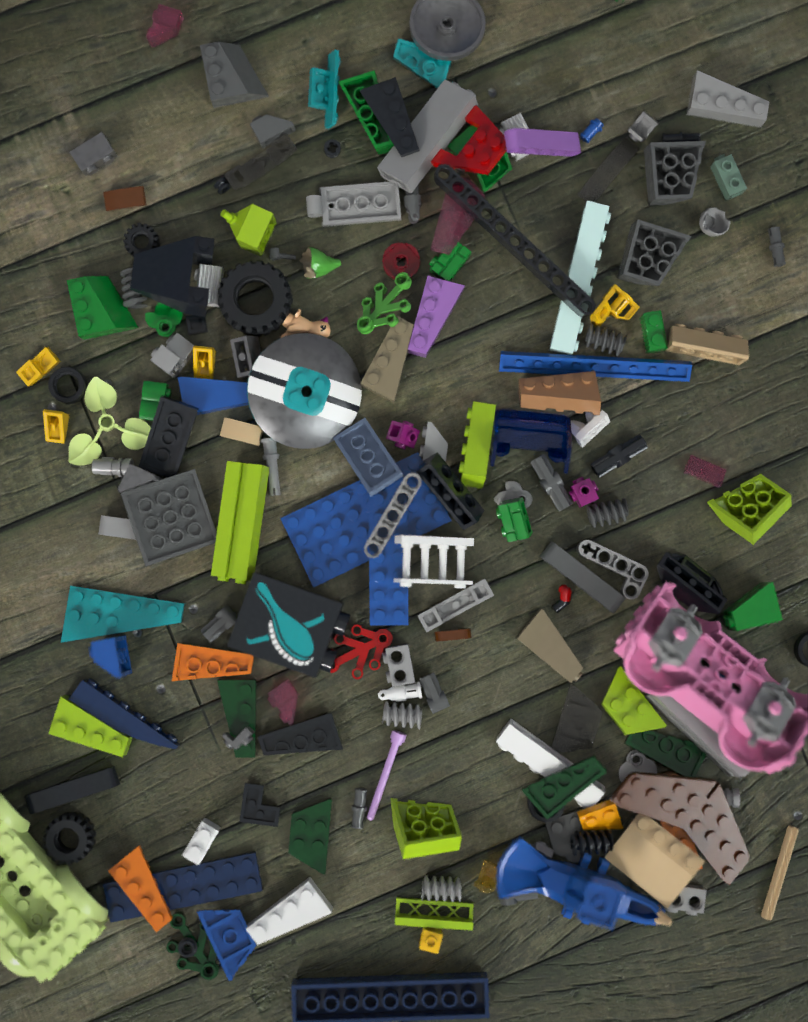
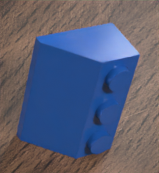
(112, 655)

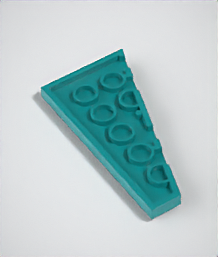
(105, 613)

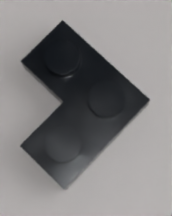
(254, 811)

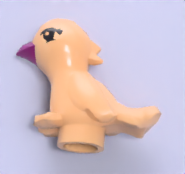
(298, 324)

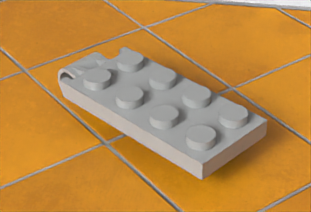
(355, 204)

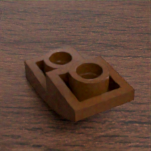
(124, 198)

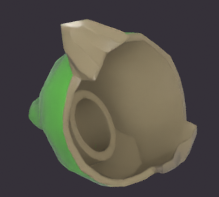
(317, 263)

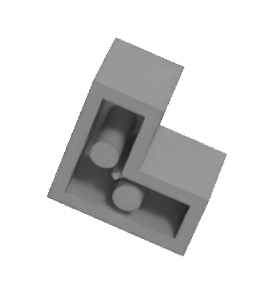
(174, 355)

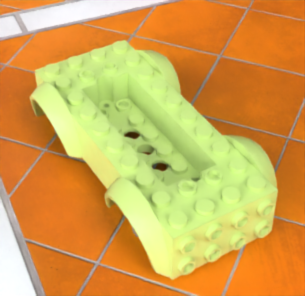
(55, 919)

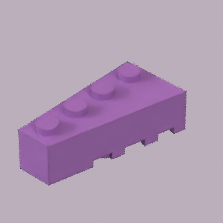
(434, 309)

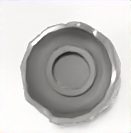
(714, 222)

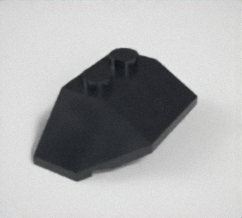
(692, 582)

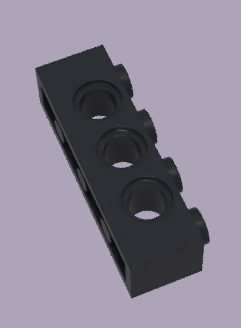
(450, 491)

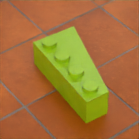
(478, 444)
(83, 728)

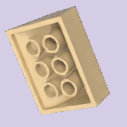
(654, 859)

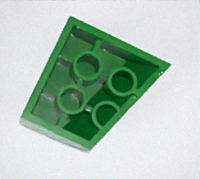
(98, 307)

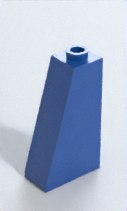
(212, 394)

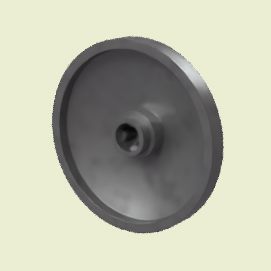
(447, 27)

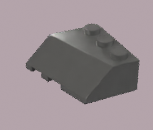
(230, 75)
(672, 170)
(650, 253)

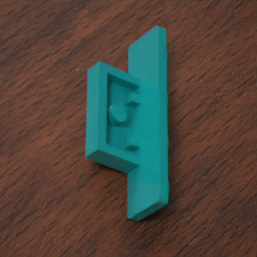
(324, 89)

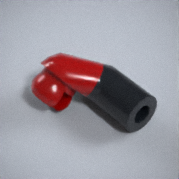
(565, 598)

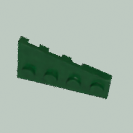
(673, 753)

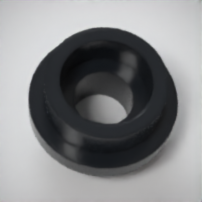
(183, 951)

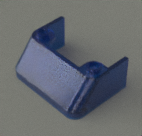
(532, 432)

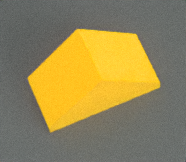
(204, 362)
(55, 425)

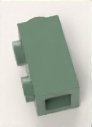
(728, 176)

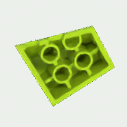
(752, 507)
(425, 828)

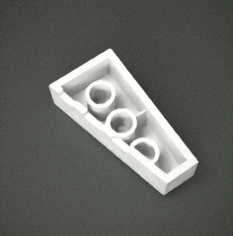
(292, 911)

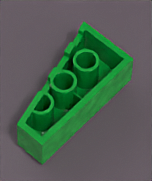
(367, 118)

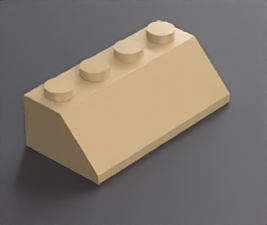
(707, 345)

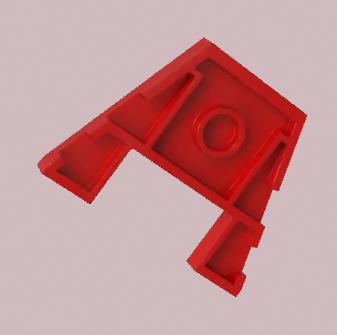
(482, 149)

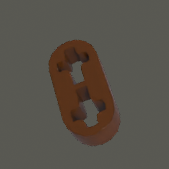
(455, 634)

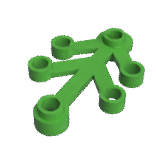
(369, 321)

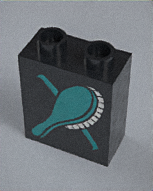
(288, 625)

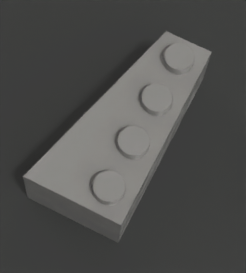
(725, 102)

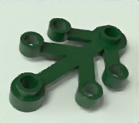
(204, 962)

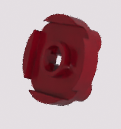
(401, 251)

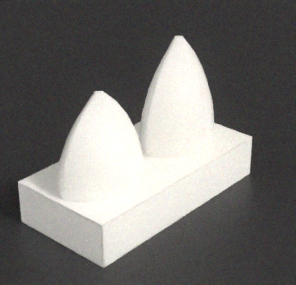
(583, 432)

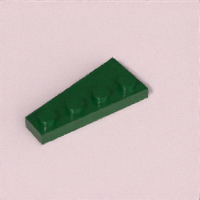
(240, 711)
(564, 785)

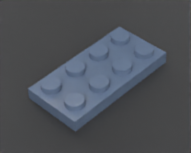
(368, 457)

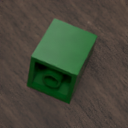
(483, 181)
(754, 608)

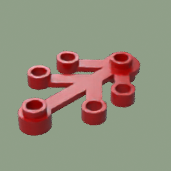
(362, 649)

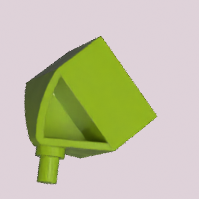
(251, 227)

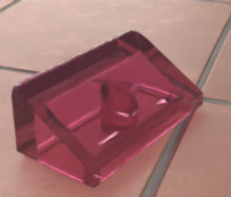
(705, 471)

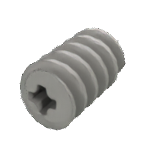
(402, 715)
(441, 888)

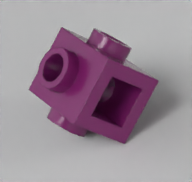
(403, 434)
(590, 488)

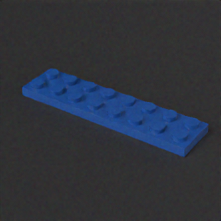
(387, 597)

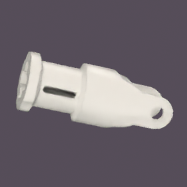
(400, 693)

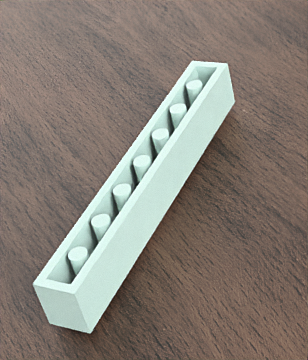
(581, 271)

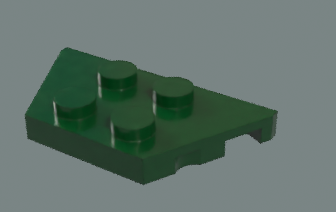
(311, 835)

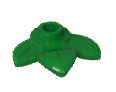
(163, 316)

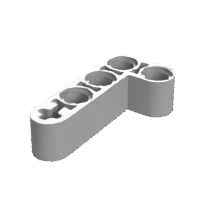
(613, 557)

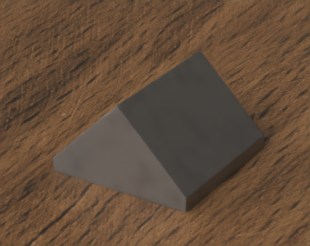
(135, 478)

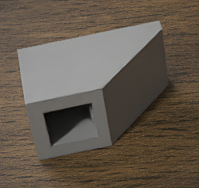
(433, 442)

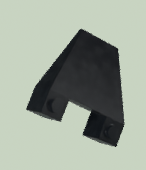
(166, 274)

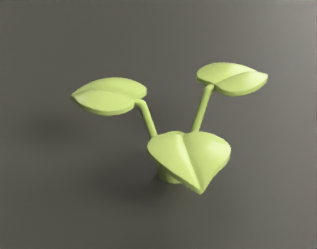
(99, 397)

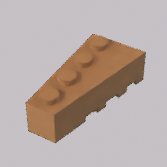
(561, 392)

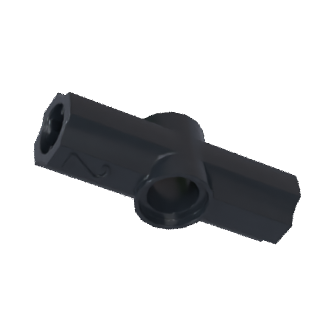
(619, 456)

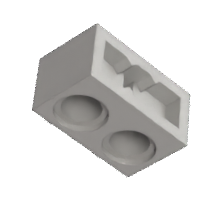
(404, 664)
(682, 902)

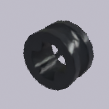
(327, 145)
(222, 186)

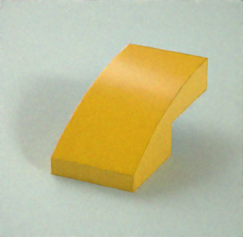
(600, 313)
(38, 366)

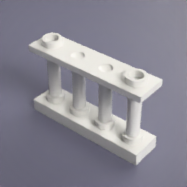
(425, 544)

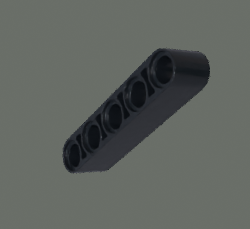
(72, 790)

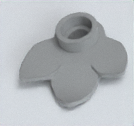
(513, 490)
(643, 765)

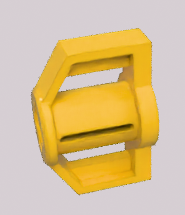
(620, 303)

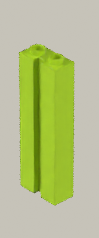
(240, 521)

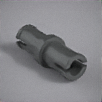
(776, 247)
(359, 808)

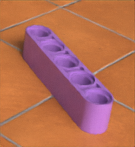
(542, 142)

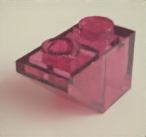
(165, 25)
(286, 700)

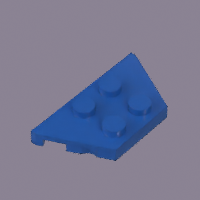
(228, 937)

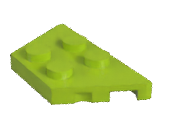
(629, 706)

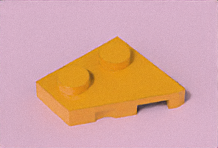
(600, 816)

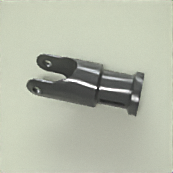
(413, 205)

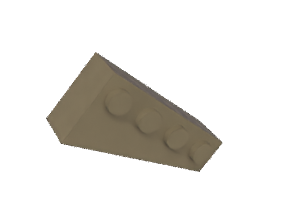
(388, 364)

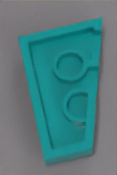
(426, 67)

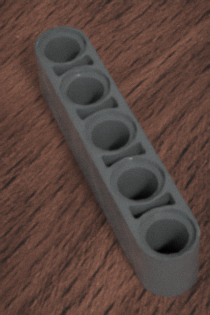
(582, 577)

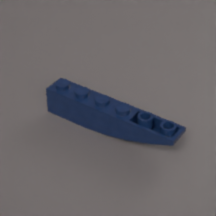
(119, 715)

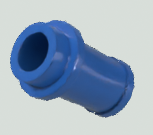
(594, 126)

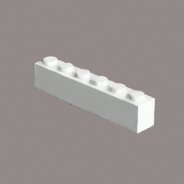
(542, 758)

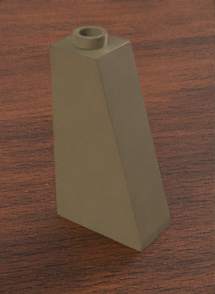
(547, 643)

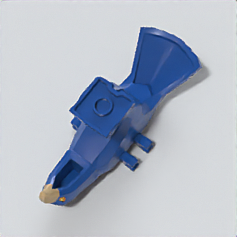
(589, 893)

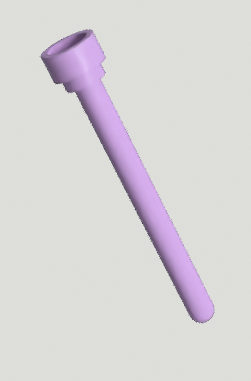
(397, 739)

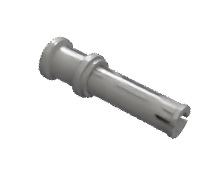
(271, 457)

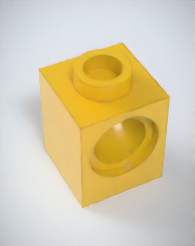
(430, 939)

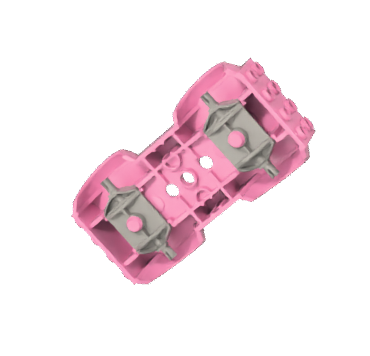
(663, 655)

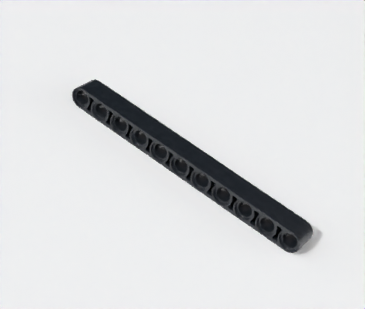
(512, 232)

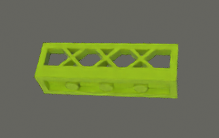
(437, 920)

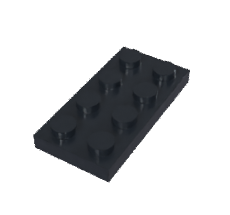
(168, 437)

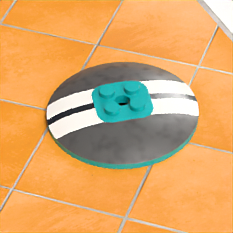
(277, 384)

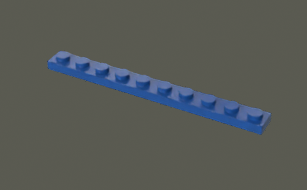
(603, 366)

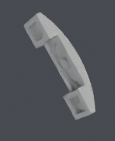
(455, 605)

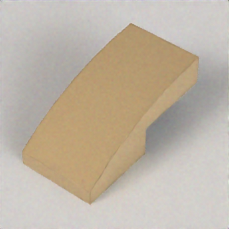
(241, 431)

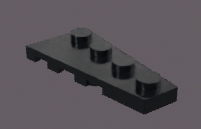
(389, 108)
(307, 736)

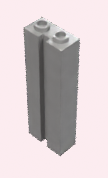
(433, 130)
(697, 732)

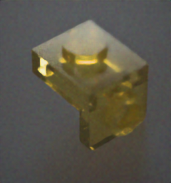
(487, 879)

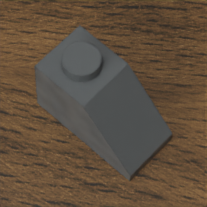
(270, 128)

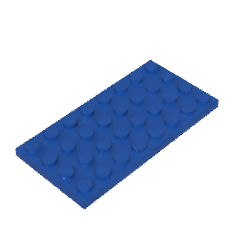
(335, 529)

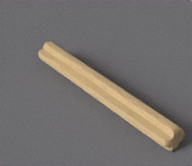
(779, 872)

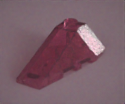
(452, 222)

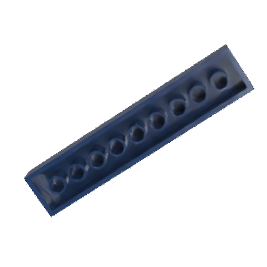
(391, 998)

